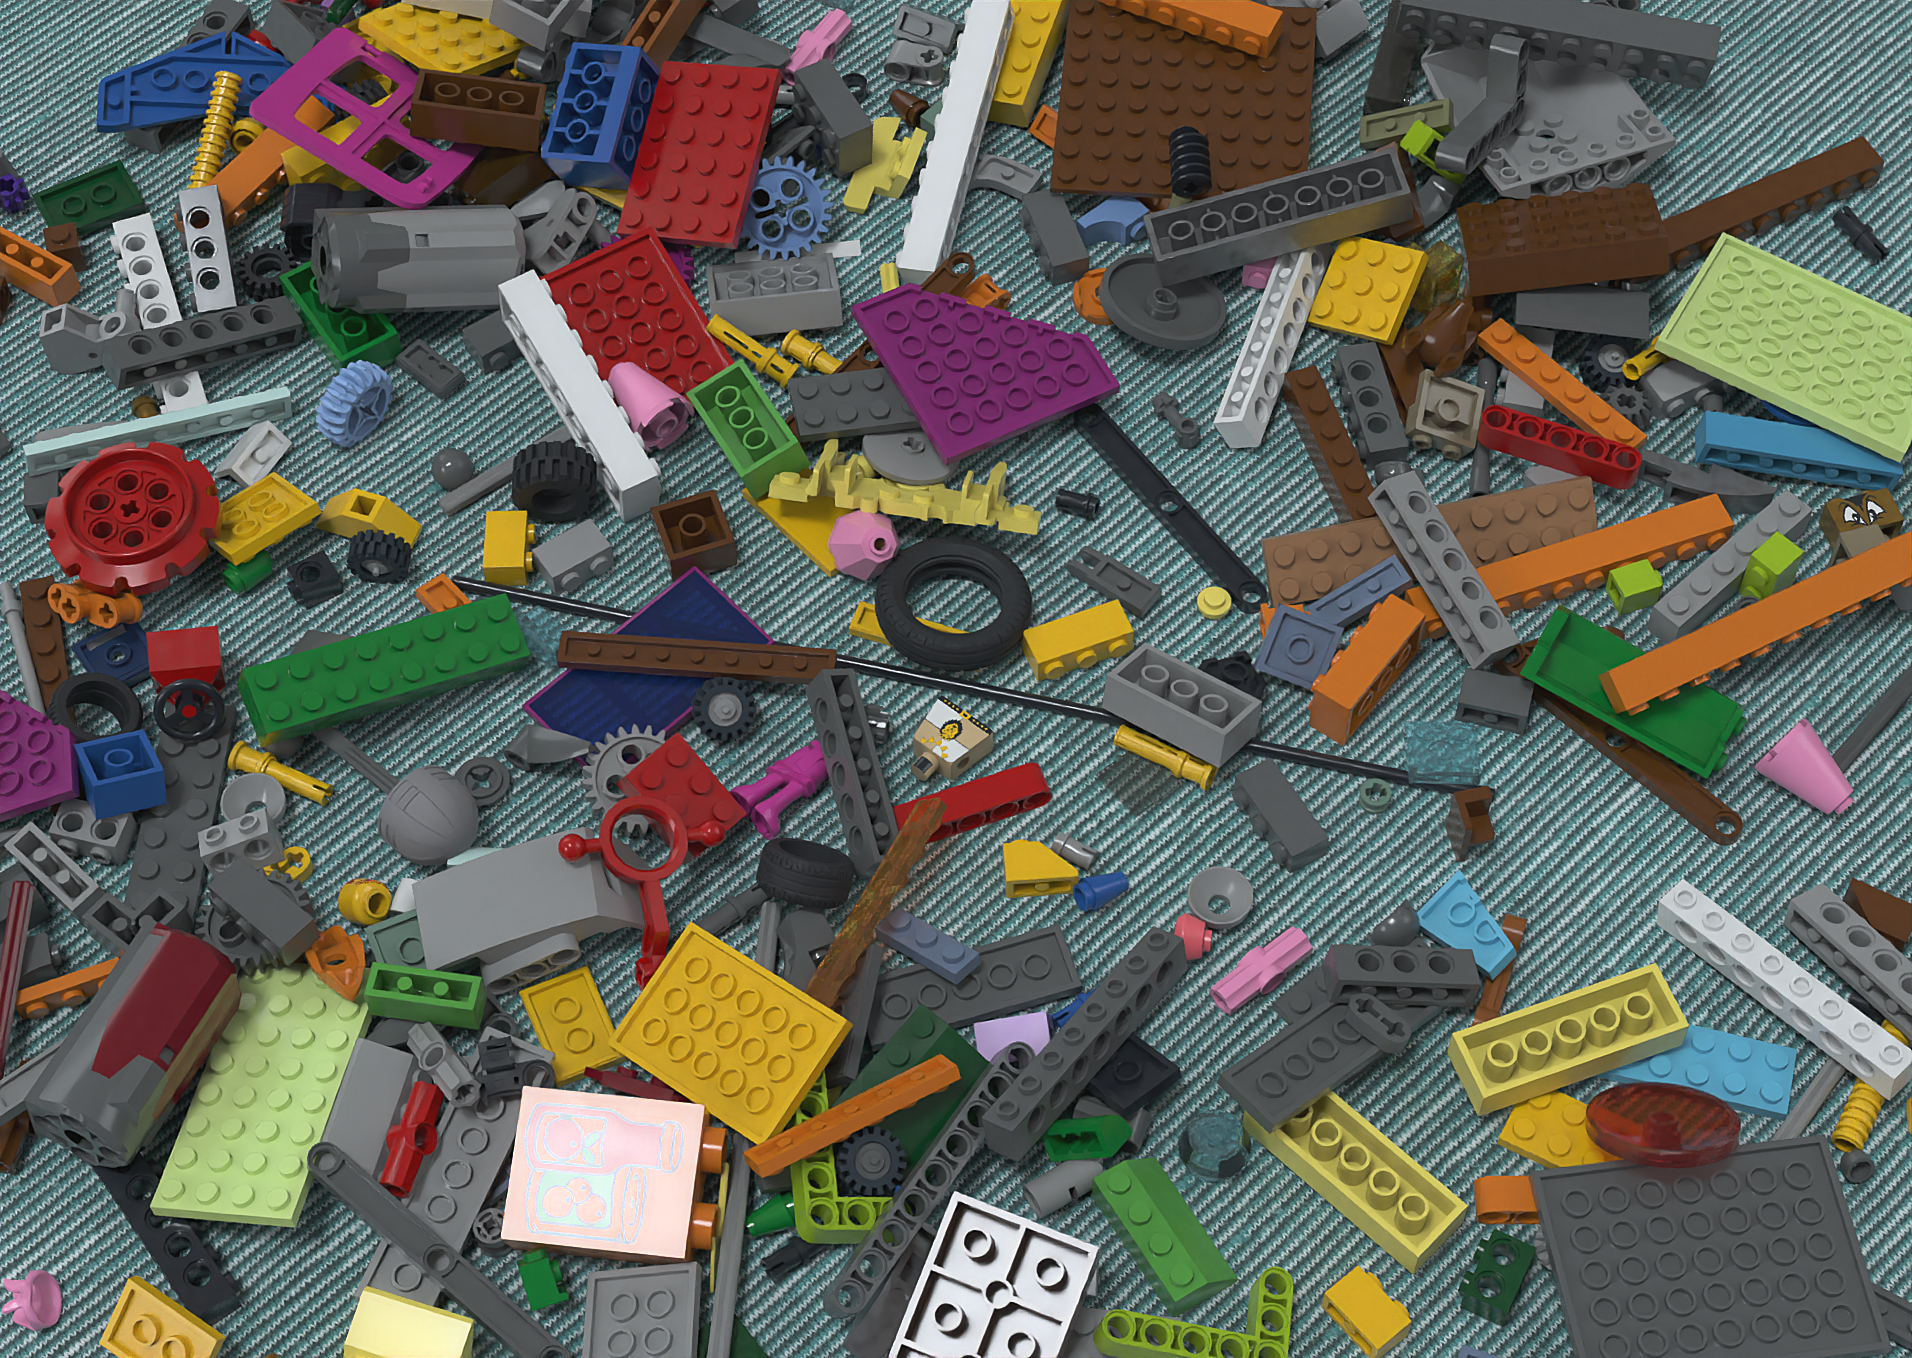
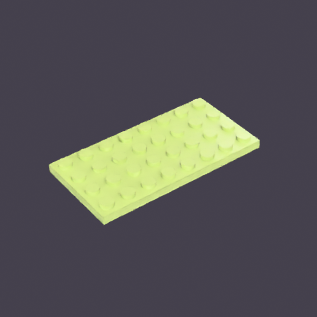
(263, 1101)

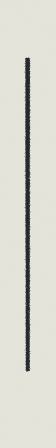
(978, 689)

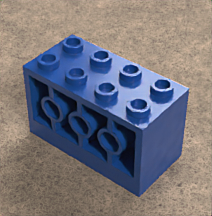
(600, 115)

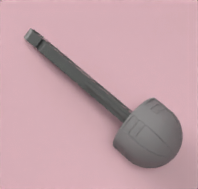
(425, 814)

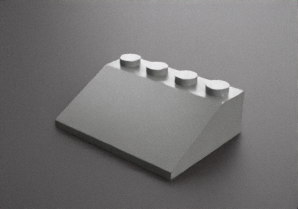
(776, 294)

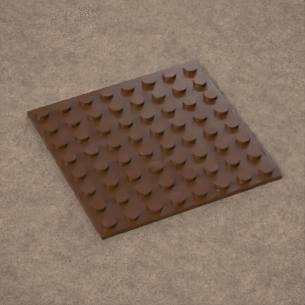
(1140, 80)

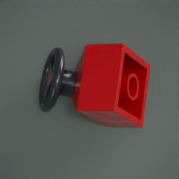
(188, 674)

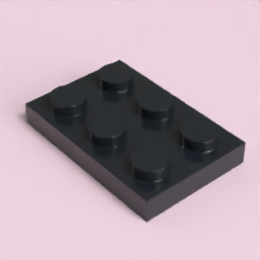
(1133, 1076)

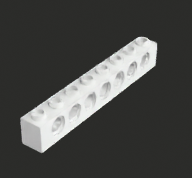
(155, 301)
(1270, 345)
(1786, 989)

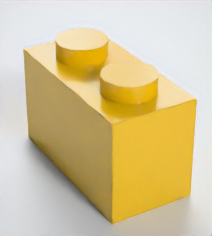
(508, 547)
(1367, 1313)

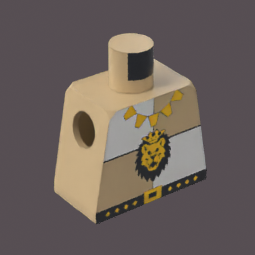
(949, 741)

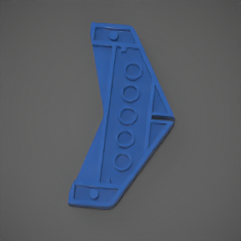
(181, 81)

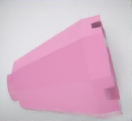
(863, 544)

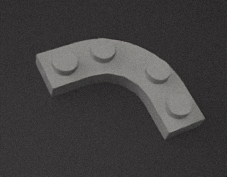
(1004, 175)

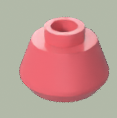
(1194, 934)

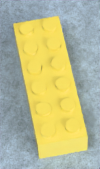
(1567, 1039)
(1366, 1178)

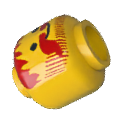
(364, 901)

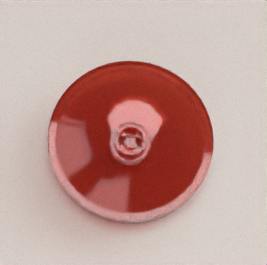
(1663, 1125)

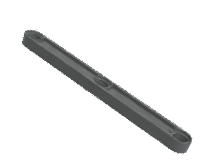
(417, 1241)

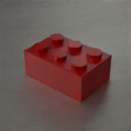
(686, 784)

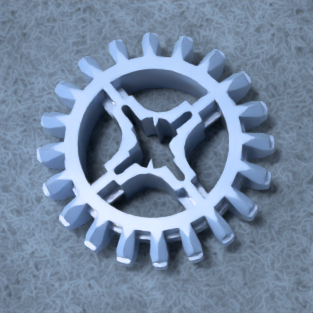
(354, 403)

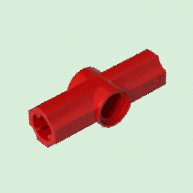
(412, 1139)

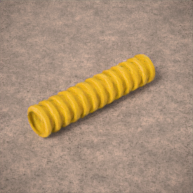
(216, 128)
(1862, 1107)

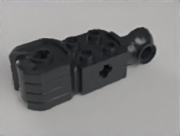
(303, 198)

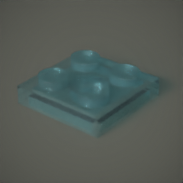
(1441, 752)

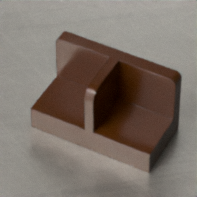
(1469, 820)

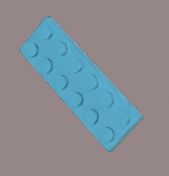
(1735, 1068)

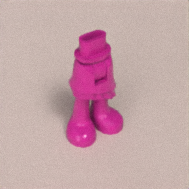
(795, 775)

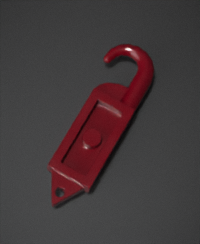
(626, 1080)

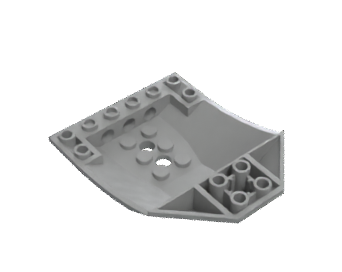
(1595, 118)

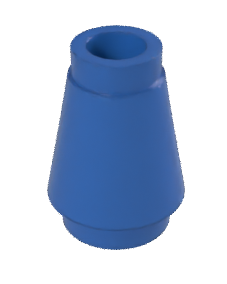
(1098, 890)

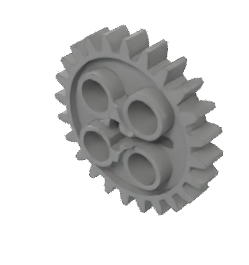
(609, 768)

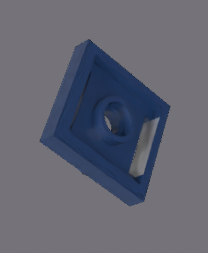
(130, 642)

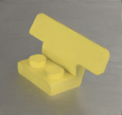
(890, 165)

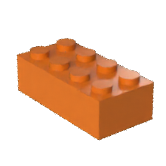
(1366, 668)

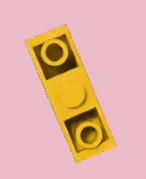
(363, 511)

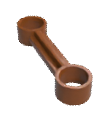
(1495, 989)

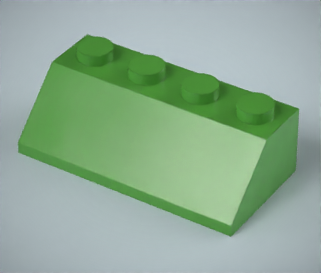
(1161, 1234)

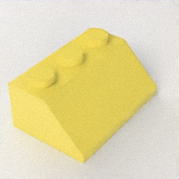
(405, 1328)

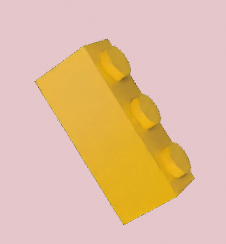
(1078, 640)

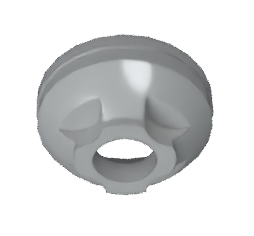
(251, 791)
(1223, 884)

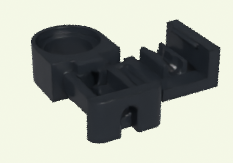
(501, 1076)

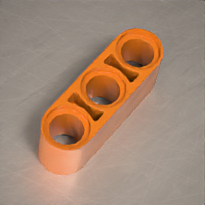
(1504, 1200)

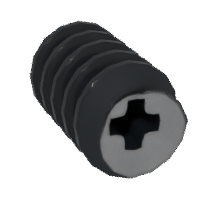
(1189, 162)

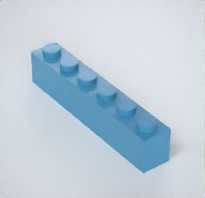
(1791, 452)

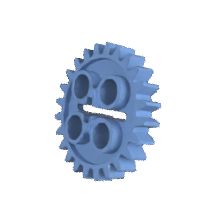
(792, 235)

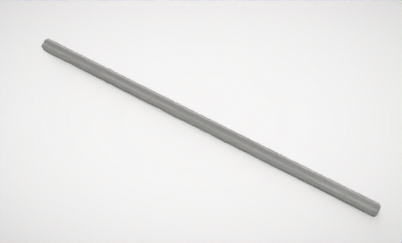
(738, 1181)

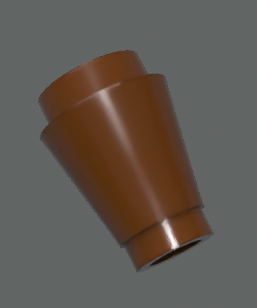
(908, 107)

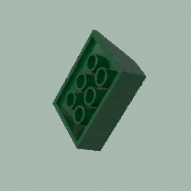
(915, 1042)

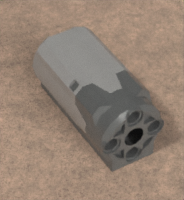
(415, 257)

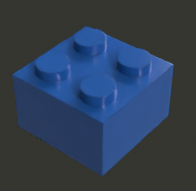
(120, 774)

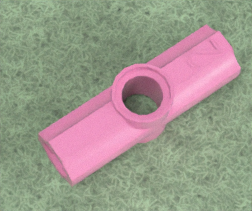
(818, 44)
(1261, 970)

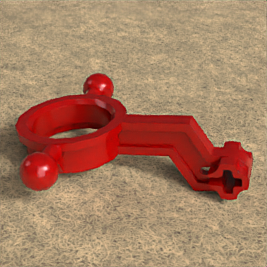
(656, 928)

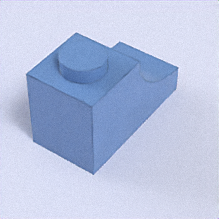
(1114, 220)

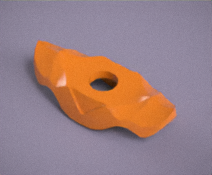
(337, 945)

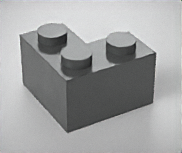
(116, 925)

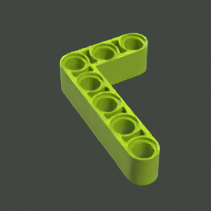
(825, 1201)
(1207, 1340)

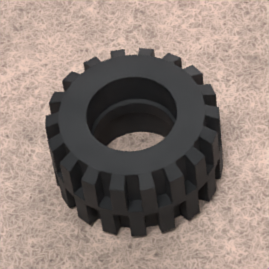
(554, 481)

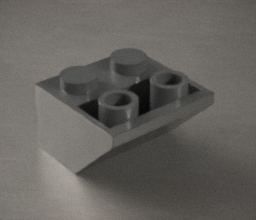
(797, 143)

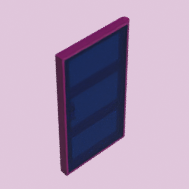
(601, 701)

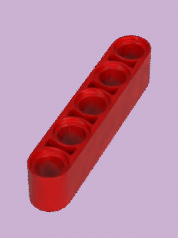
(1559, 447)
(985, 800)

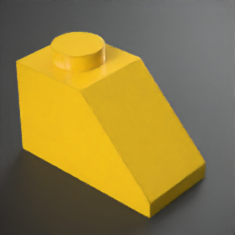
(1035, 870)

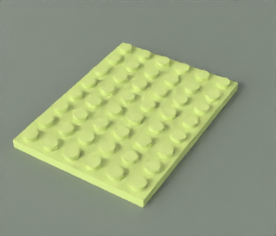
(1798, 344)

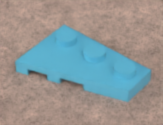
(1461, 921)

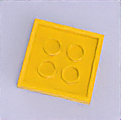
(1367, 289)
(262, 517)

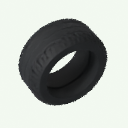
(100, 691)
(805, 873)

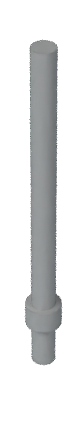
(13, 614)

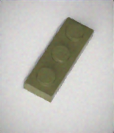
(1393, 125)

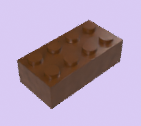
(478, 110)

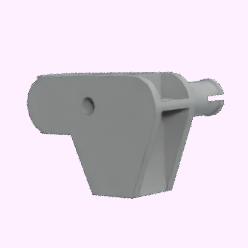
(568, 220)
(76, 337)

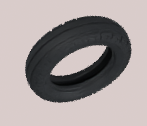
(953, 650)

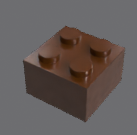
(694, 534)

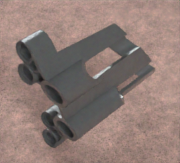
(617, 18)

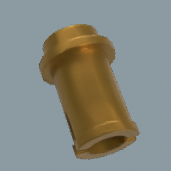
(144, 407)

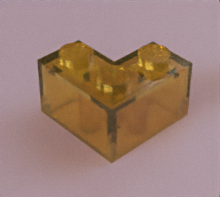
(1439, 278)

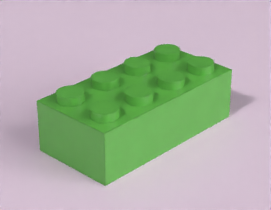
(747, 427)

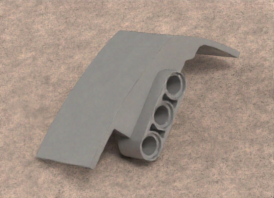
(524, 909)

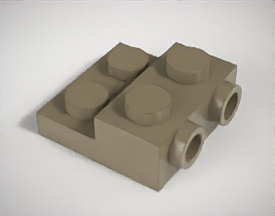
(1445, 415)

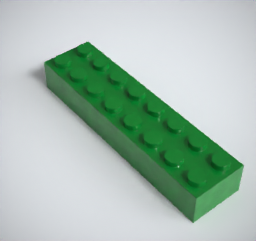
(382, 669)

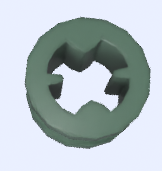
(1385, 794)

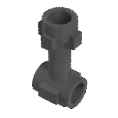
(1187, 427)

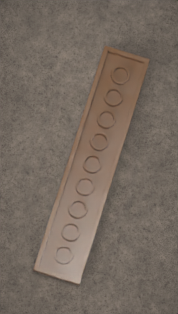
(1487, 527)

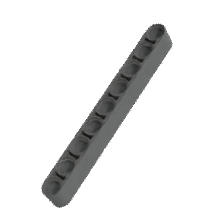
(919, 1191)

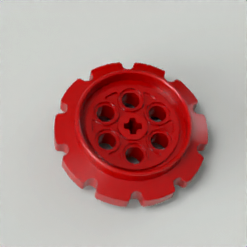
(130, 491)

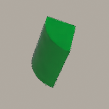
(1085, 1137)

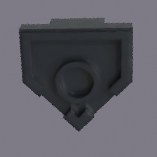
(1236, 672)

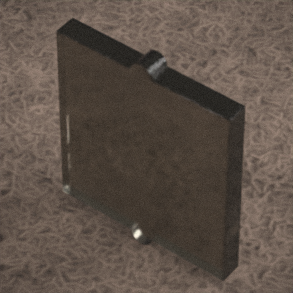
(1137, 782)

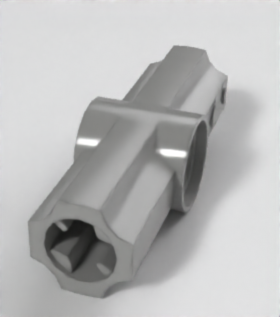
(443, 1064)

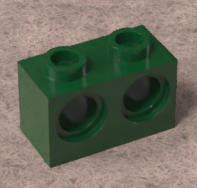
(1502, 1279)

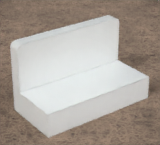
(254, 454)

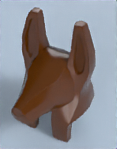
(1444, 337)

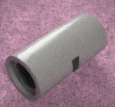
(1061, 1185)

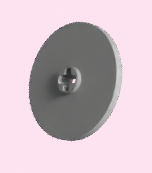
(906, 457)

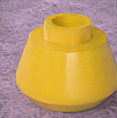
(244, 133)

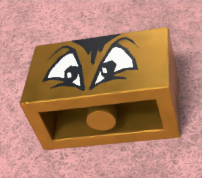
(1861, 511)

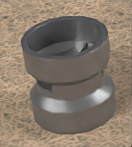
(490, 1241)

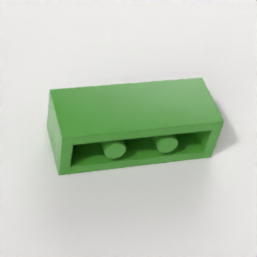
(425, 995)

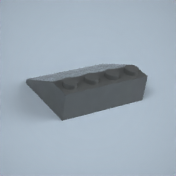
(1586, 308)

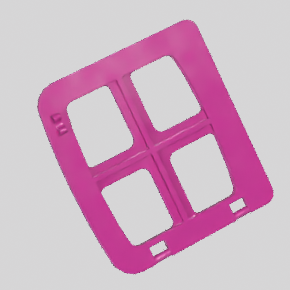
(311, 76)

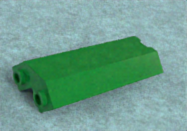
(1684, 727)

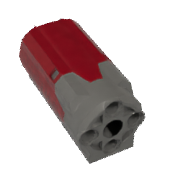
(135, 1046)

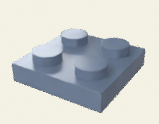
(1297, 646)

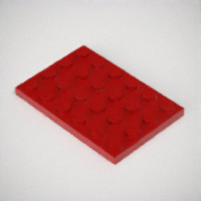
(700, 153)
(638, 310)

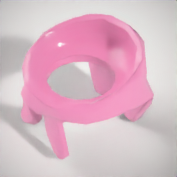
(35, 1300)

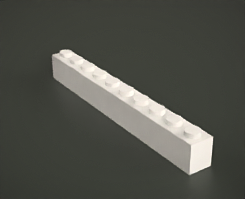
(956, 139)

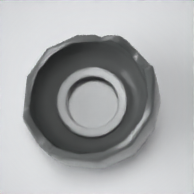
(1398, 928)

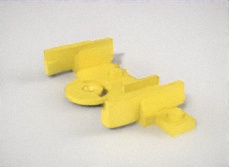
(970, 506)

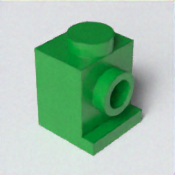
(540, 1279)

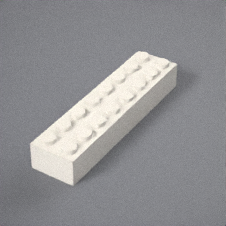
(579, 394)

